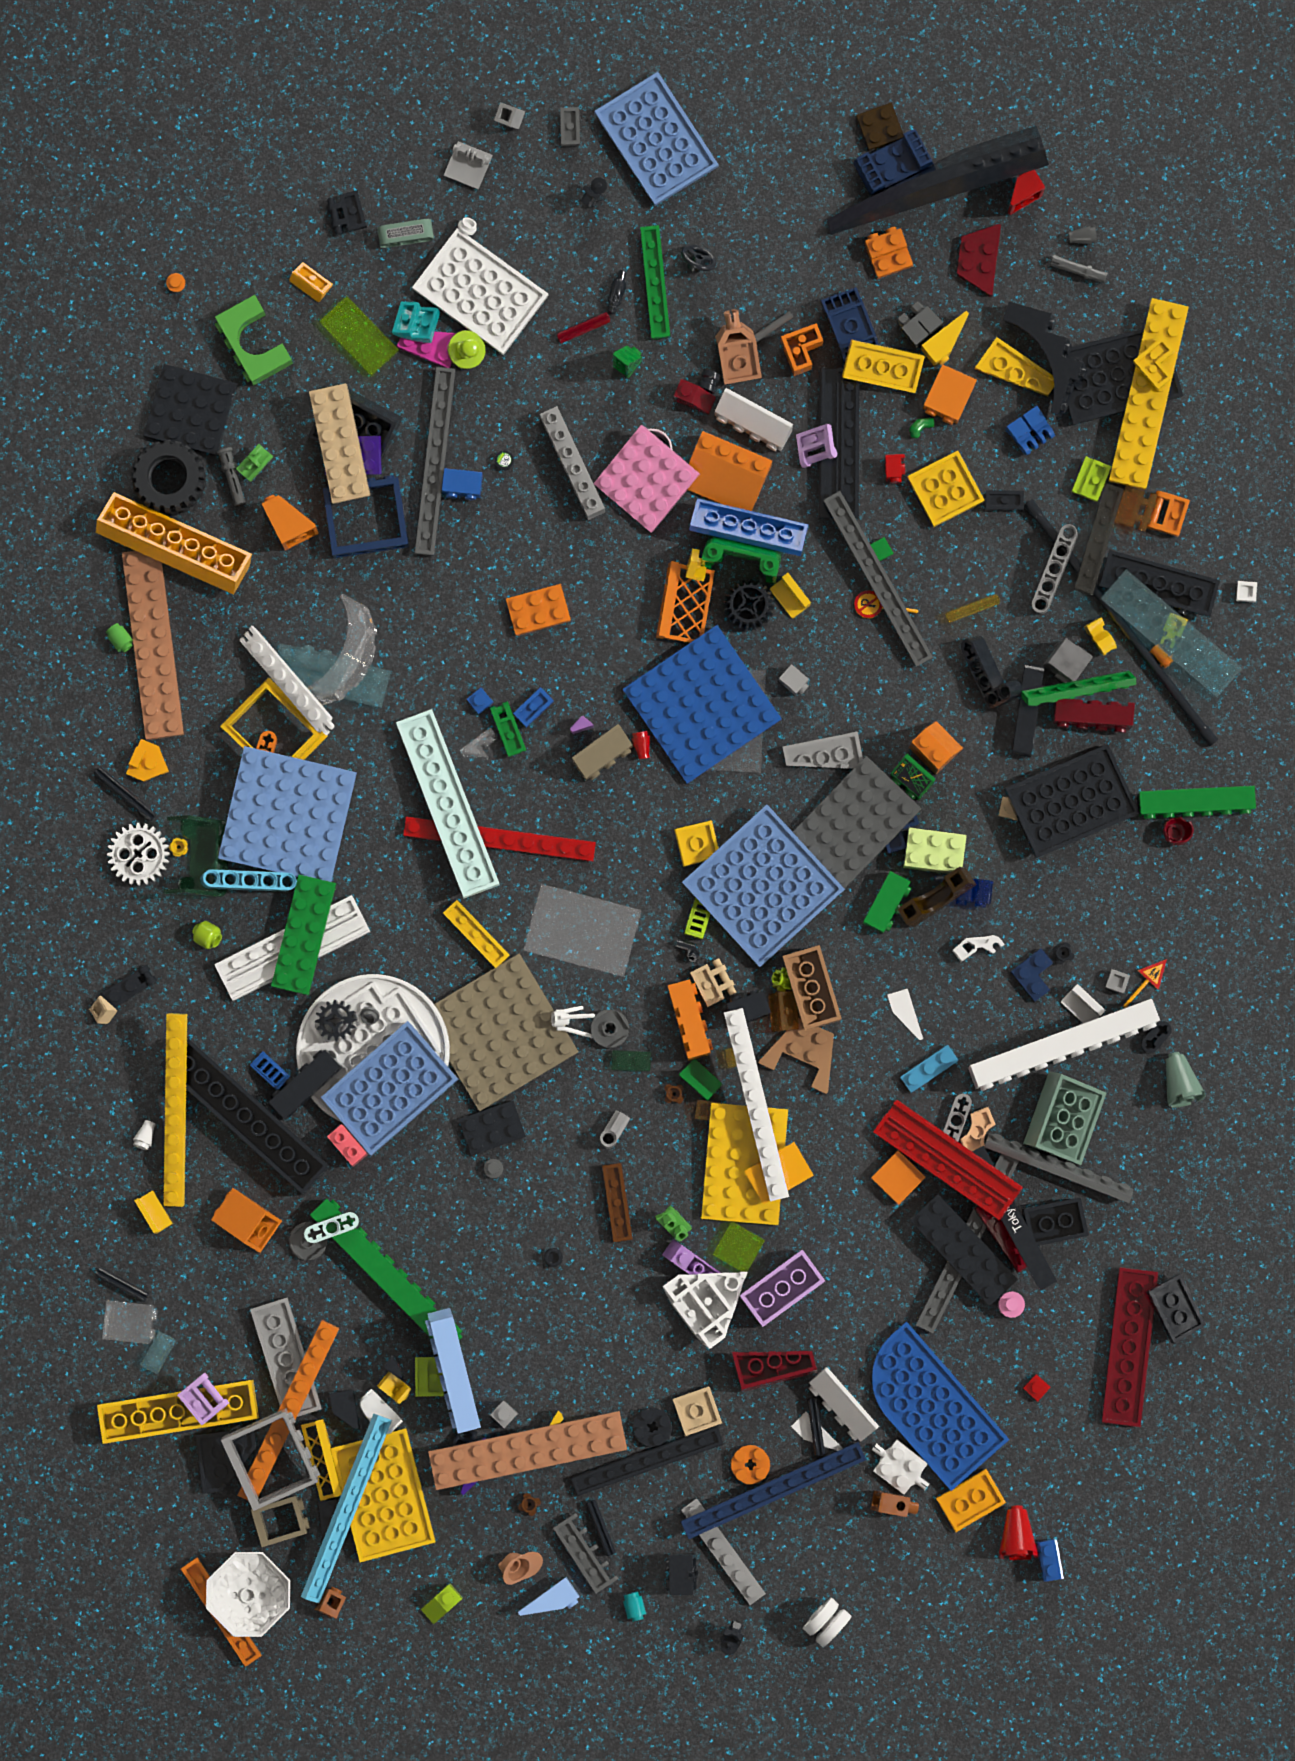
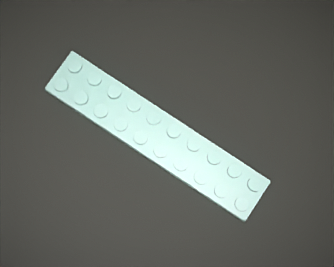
(447, 803)

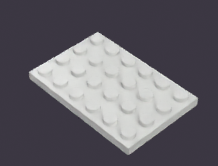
(480, 291)

